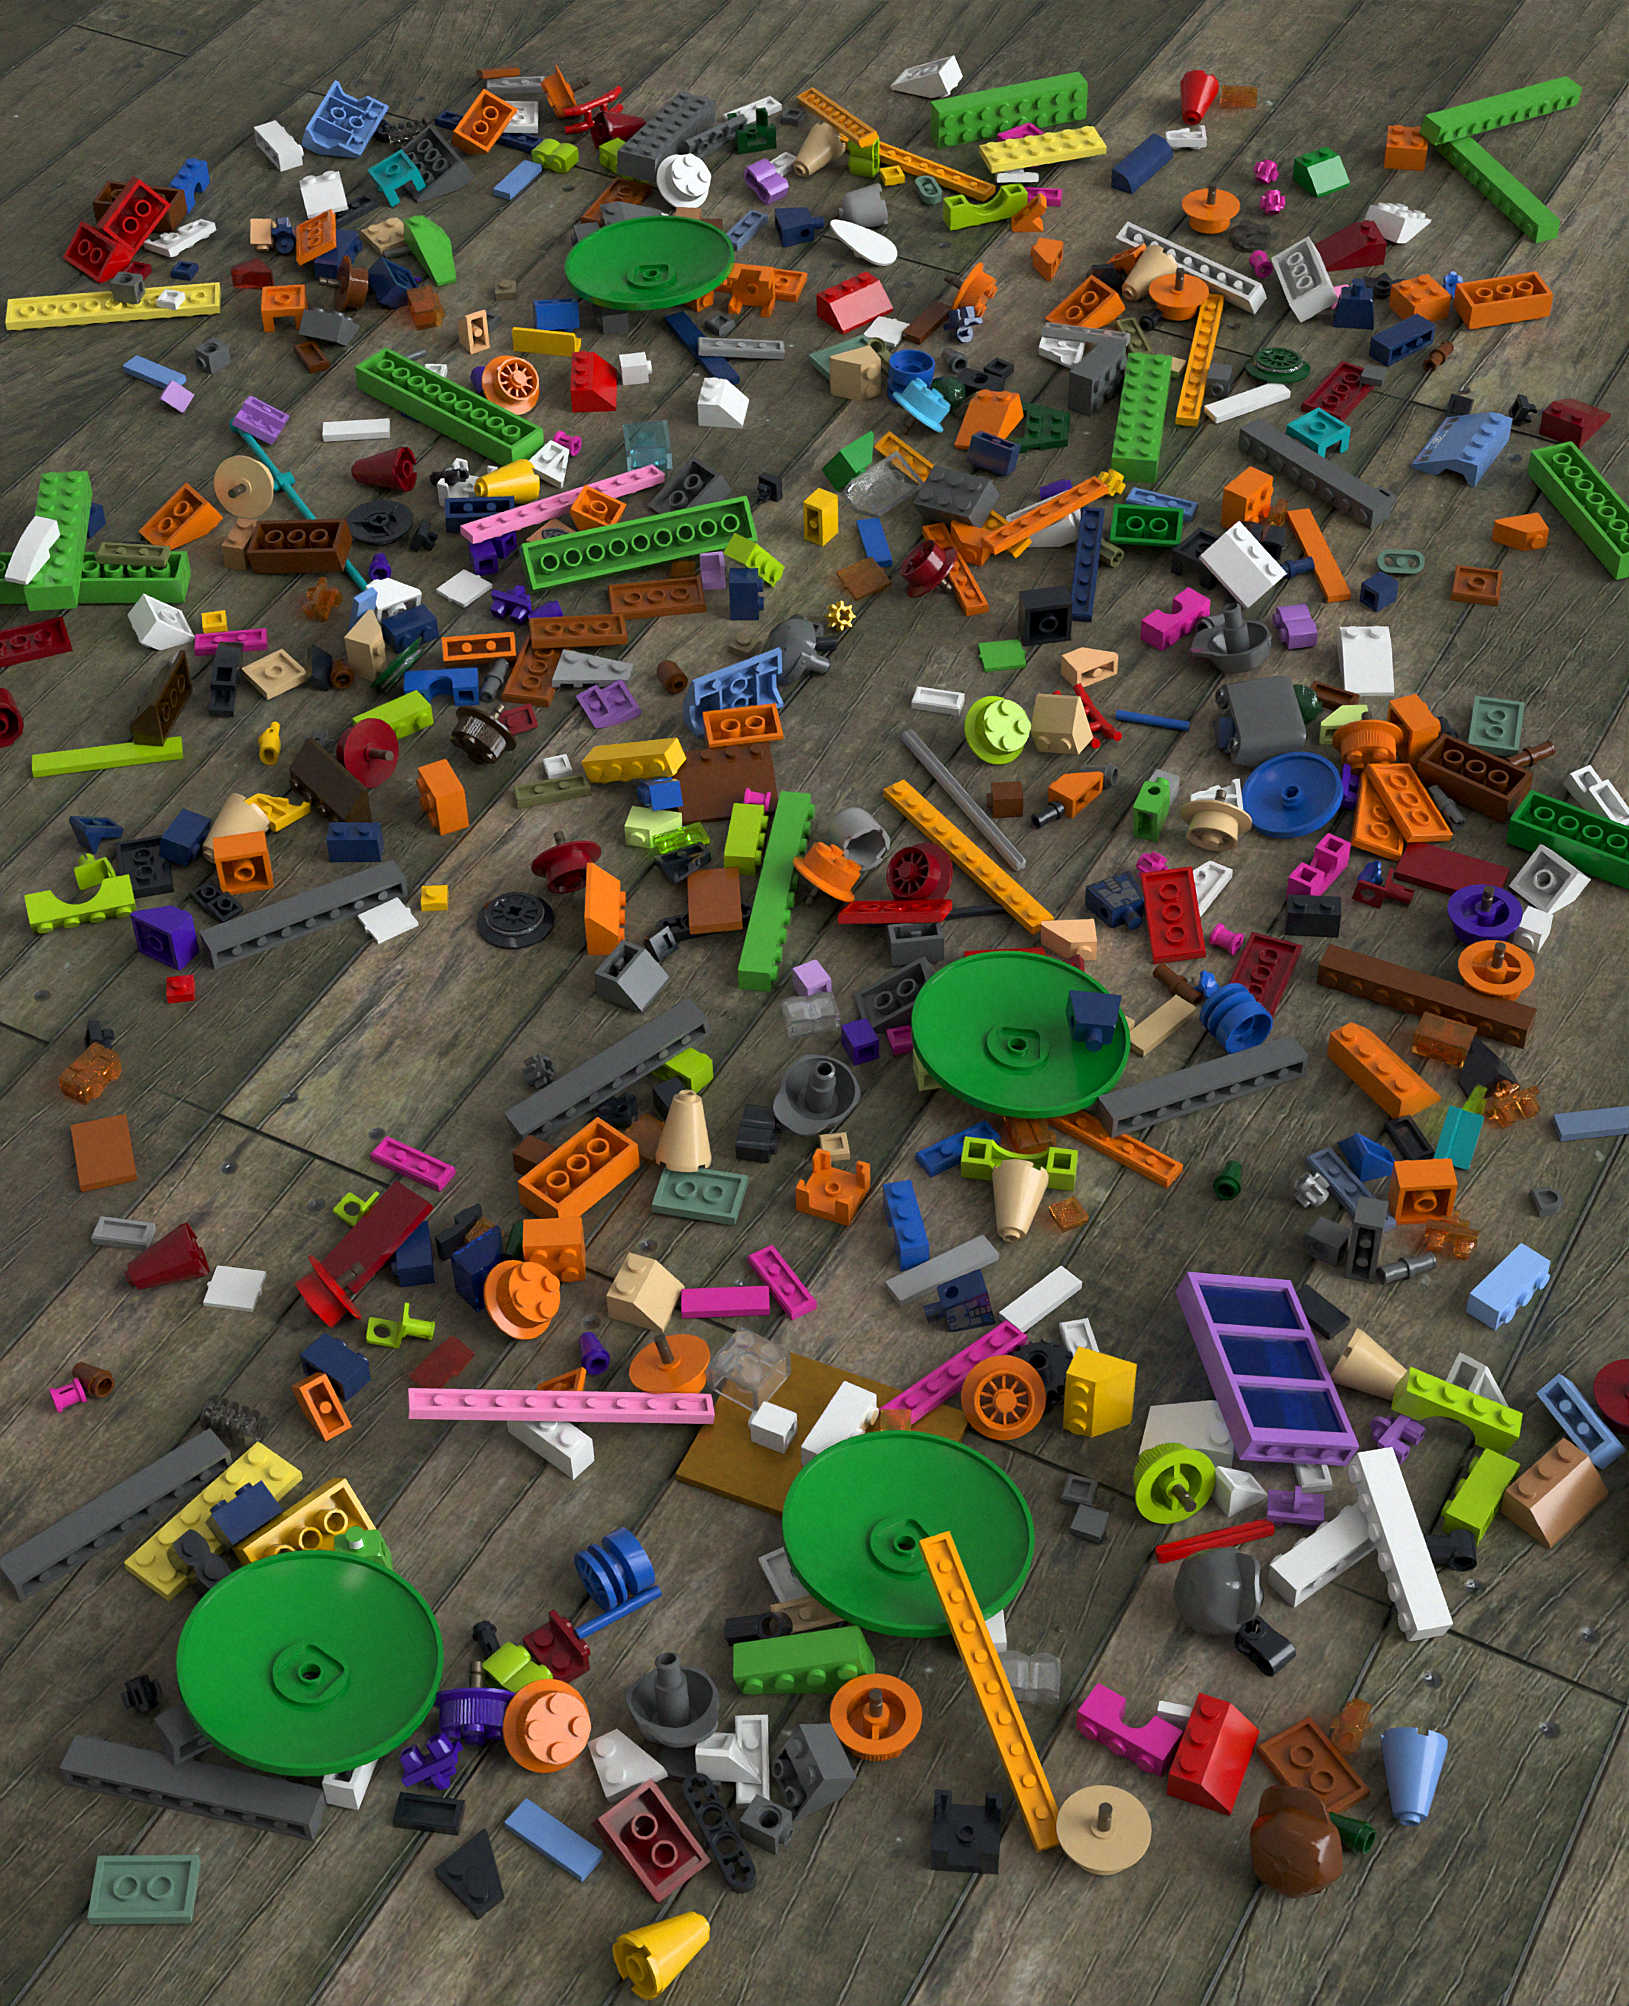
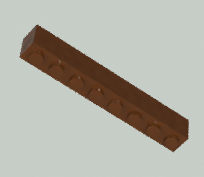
(1420, 992)

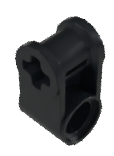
(1264, 1646)

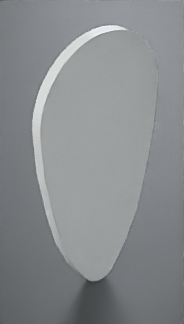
(865, 242)

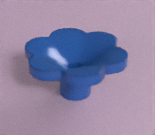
(1450, 282)
(1372, 873)
(1207, 984)

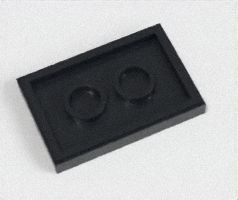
(147, 871)

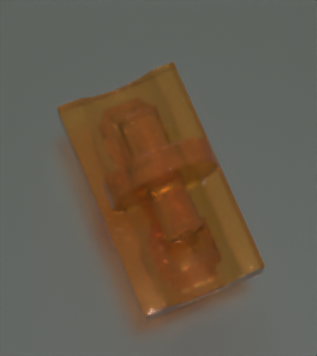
(1239, 96)
(321, 600)
(1504, 1108)
(1453, 1231)
(1351, 1726)

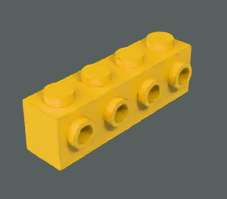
(633, 760)

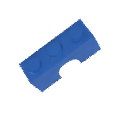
(191, 178)
(458, 683)
(660, 793)
(908, 1228)

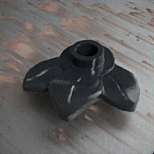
(1380, 285)
(618, 1111)

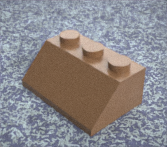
(1554, 1494)

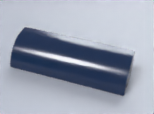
(1141, 164)

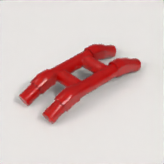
(586, 110)
(1099, 721)

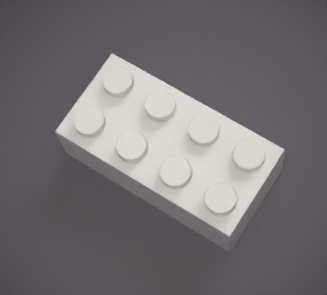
(1304, 279)

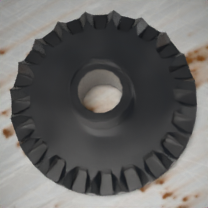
(1052, 1364)

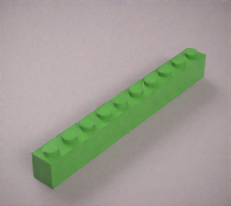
(1500, 110)
(1501, 188)
(775, 892)

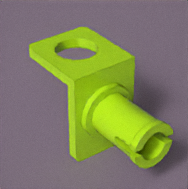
(92, 871)
(351, 1198)
(399, 1329)

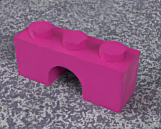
(1165, 629)
(1328, 863)
(1149, 1747)

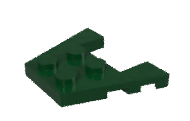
(1044, 428)

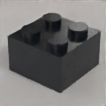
(1045, 615)

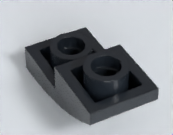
(216, 903)
(453, 1238)

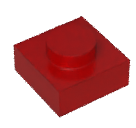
(180, 989)

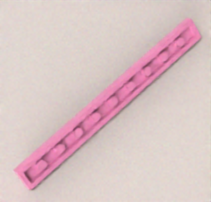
(558, 505)
(559, 1406)

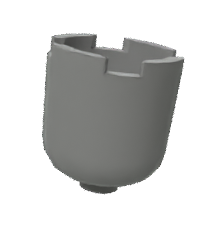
(864, 207)
(859, 837)

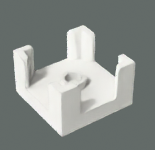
(460, 489)

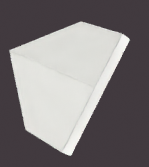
(1475, 1378)
(1236, 1490)
(724, 1760)

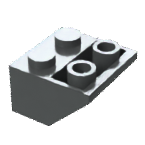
(327, 327)
(914, 940)
(630, 977)
(812, 1769)

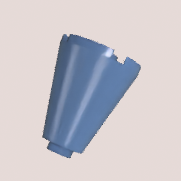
(1412, 1771)

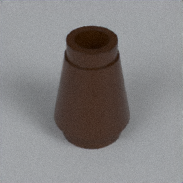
(341, 674)
(94, 1379)

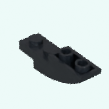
(225, 678)

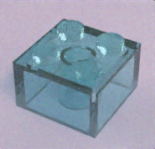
(647, 444)

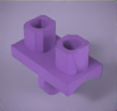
(1391, 1432)
(1295, 1507)

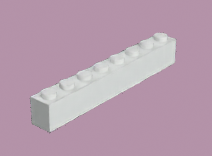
(1220, 280)

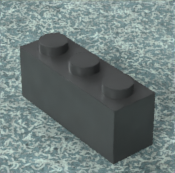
(1366, 1239)

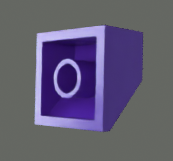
(166, 935)

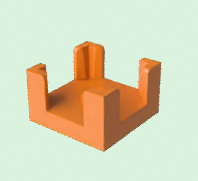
(752, 287)
(283, 302)
(831, 1191)

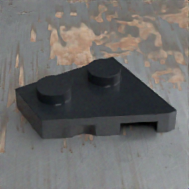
(682, 861)
(473, 1875)

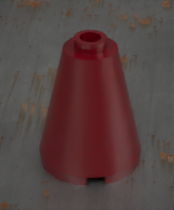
(614, 125)
(387, 470)
(10, 719)
(169, 1261)

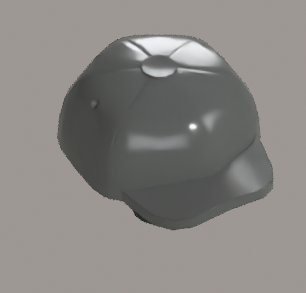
(797, 641)
(1236, 644)
(815, 1095)
(1218, 1590)
(674, 1703)

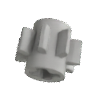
(1311, 1189)

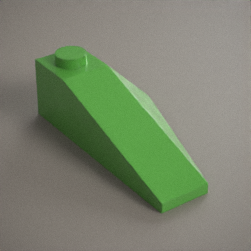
(431, 248)

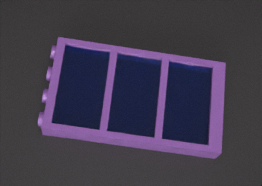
(1266, 1370)

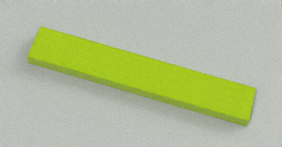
(105, 757)

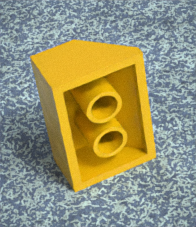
(1098, 1393)

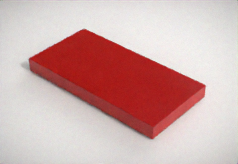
(895, 911)
(1172, 915)

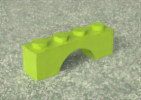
(960, 213)
(113, 899)
(982, 1155)
(1427, 1396)

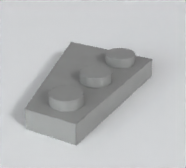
(588, 669)

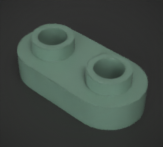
(928, 190)
(1400, 561)

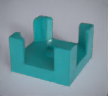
(393, 173)
(1319, 431)

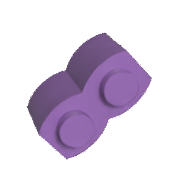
(766, 181)
(1295, 626)

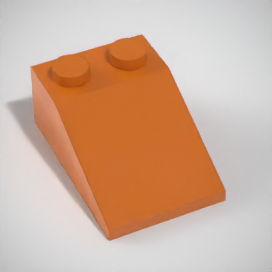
(1088, 306)
(992, 413)
(181, 519)

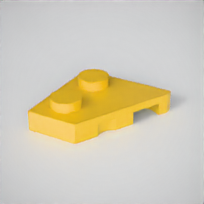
(279, 810)

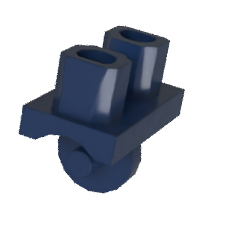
(284, 235)
(962, 320)

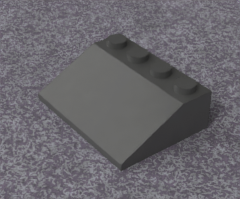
(438, 165)

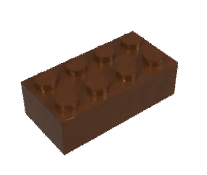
(169, 221)
(299, 546)
(1474, 777)

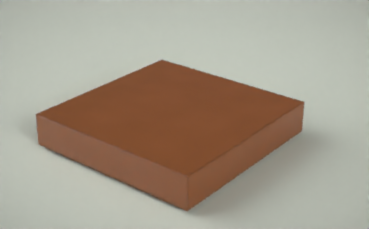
(1476, 585)

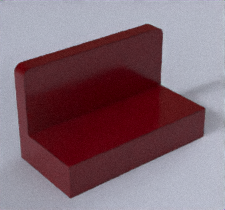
(519, 719)

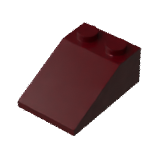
(1353, 247)
(1571, 421)
(651, 1841)

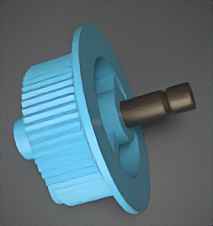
(923, 405)

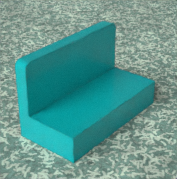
(1459, 1137)

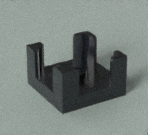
(1188, 553)
(966, 1835)

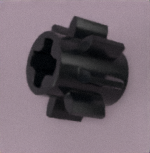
(141, 1693)

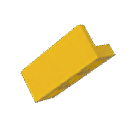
(545, 342)

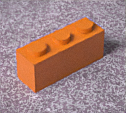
(478, 649)

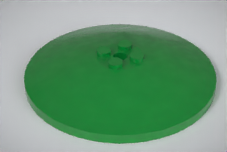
(649, 262)
(1005, 999)
(893, 1490)
(299, 1615)

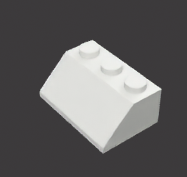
(1242, 565)

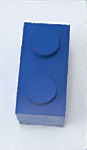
(556, 314)

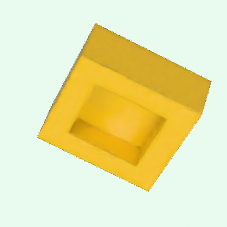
(892, 175)
(214, 622)
(434, 898)

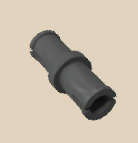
(493, 680)
(1447, 808)
(1406, 1267)

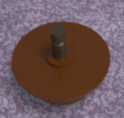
(349, 286)

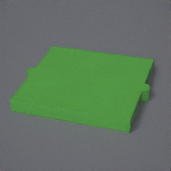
(1002, 655)

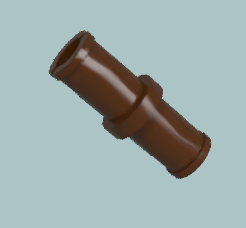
(1438, 356)
(1530, 755)
(1177, 984)

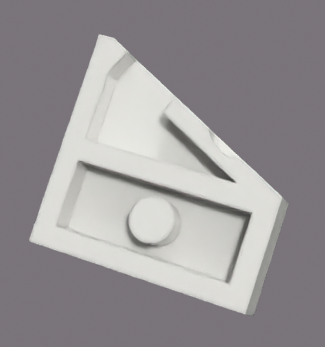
(1062, 351)
(622, 1765)

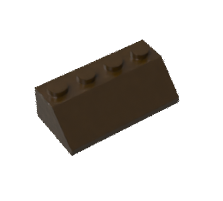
(162, 703)
(328, 785)

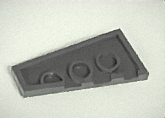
(714, 138)

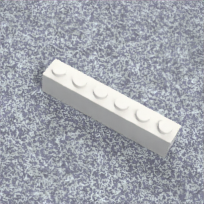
(1399, 1544)

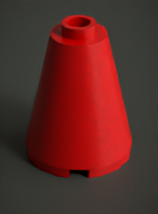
(1197, 95)

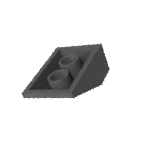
(620, 211)
(691, 487)
(891, 999)

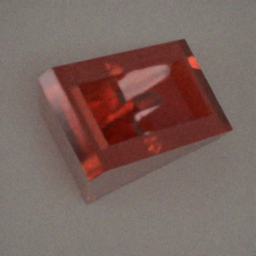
(252, 275)

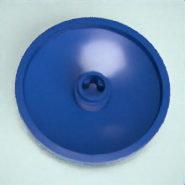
(1292, 794)

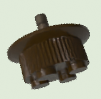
(482, 734)

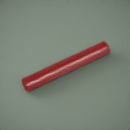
(1215, 1539)

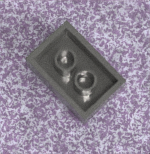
(1096, 377)
(956, 496)

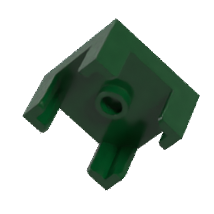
(756, 136)

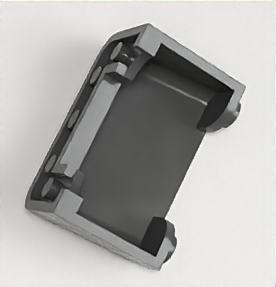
(1264, 719)

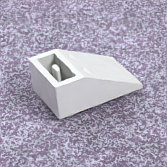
(1396, 221)

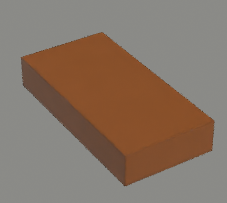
(498, 72)

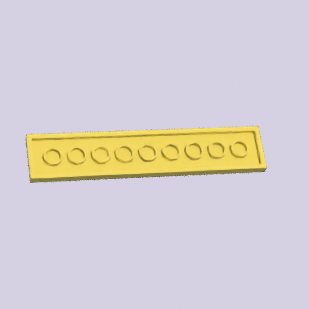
(101, 307)

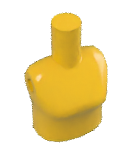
(270, 744)

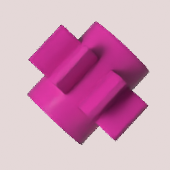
(1266, 171)
(1272, 202)
(1150, 863)

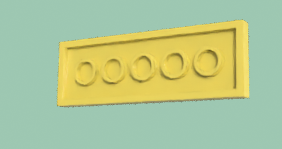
(1042, 149)
(256, 1464)

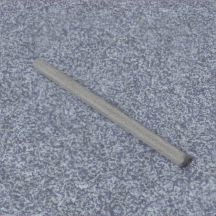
(964, 800)

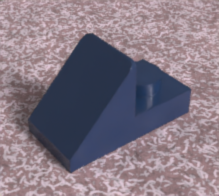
(92, 829)

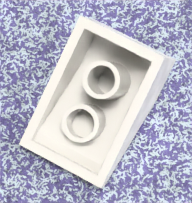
(930, 79)
(1056, 534)
(1366, 660)
(1194, 1425)

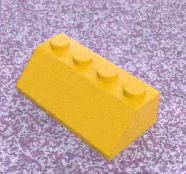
(307, 1524)

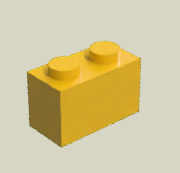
(820, 517)

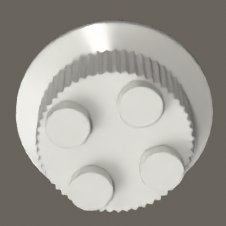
(683, 180)

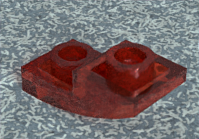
(442, 1363)

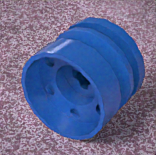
(907, 366)
(1235, 1018)
(614, 1569)

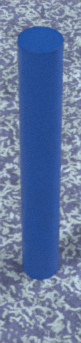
(1152, 720)
(620, 1611)

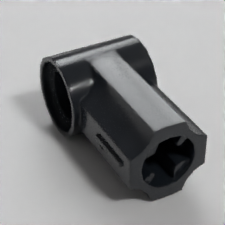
(1455, 1549)
(756, 1627)

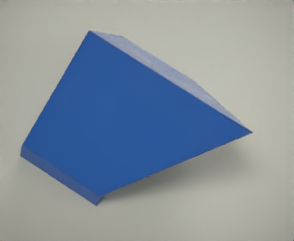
(1367, 1157)

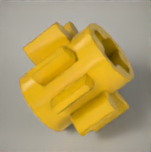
(1113, 481)
(840, 619)

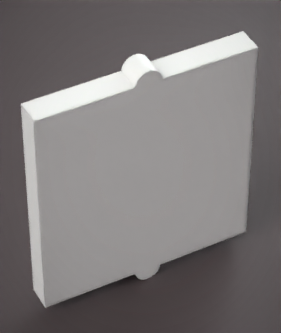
(887, 329)
(464, 588)
(387, 920)
(234, 1288)

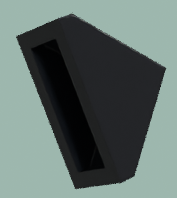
(1107, 275)
(1483, 1068)

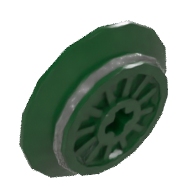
(1277, 366)
(398, 666)

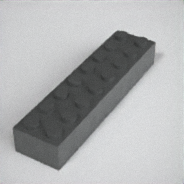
(665, 135)

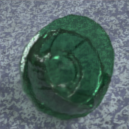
(951, 389)
(1308, 703)

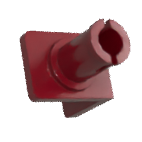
(1389, 890)

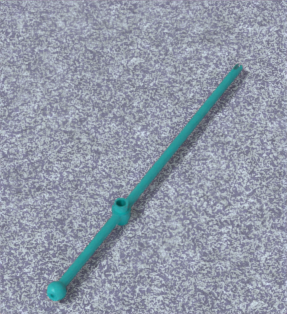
(283, 482)

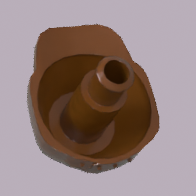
(1295, 1842)

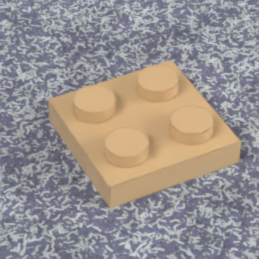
(385, 235)
(274, 674)

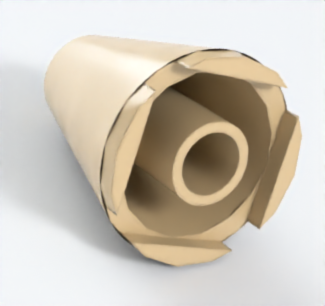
(818, 150)
(1149, 266)
(234, 819)
(684, 1136)
(1017, 1197)
(1368, 1367)

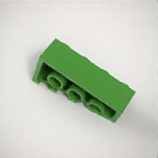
(802, 1662)

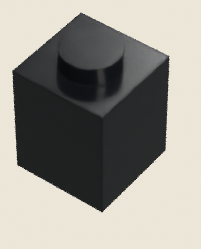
(664, 1093)

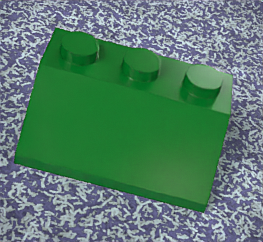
(1146, 525)

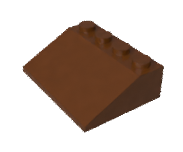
(719, 777)

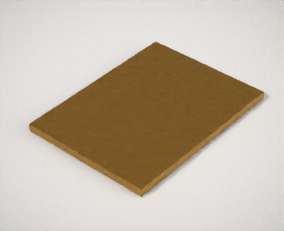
(736, 1468)

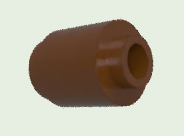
(671, 677)

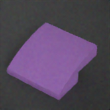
(260, 420)
(610, 705)

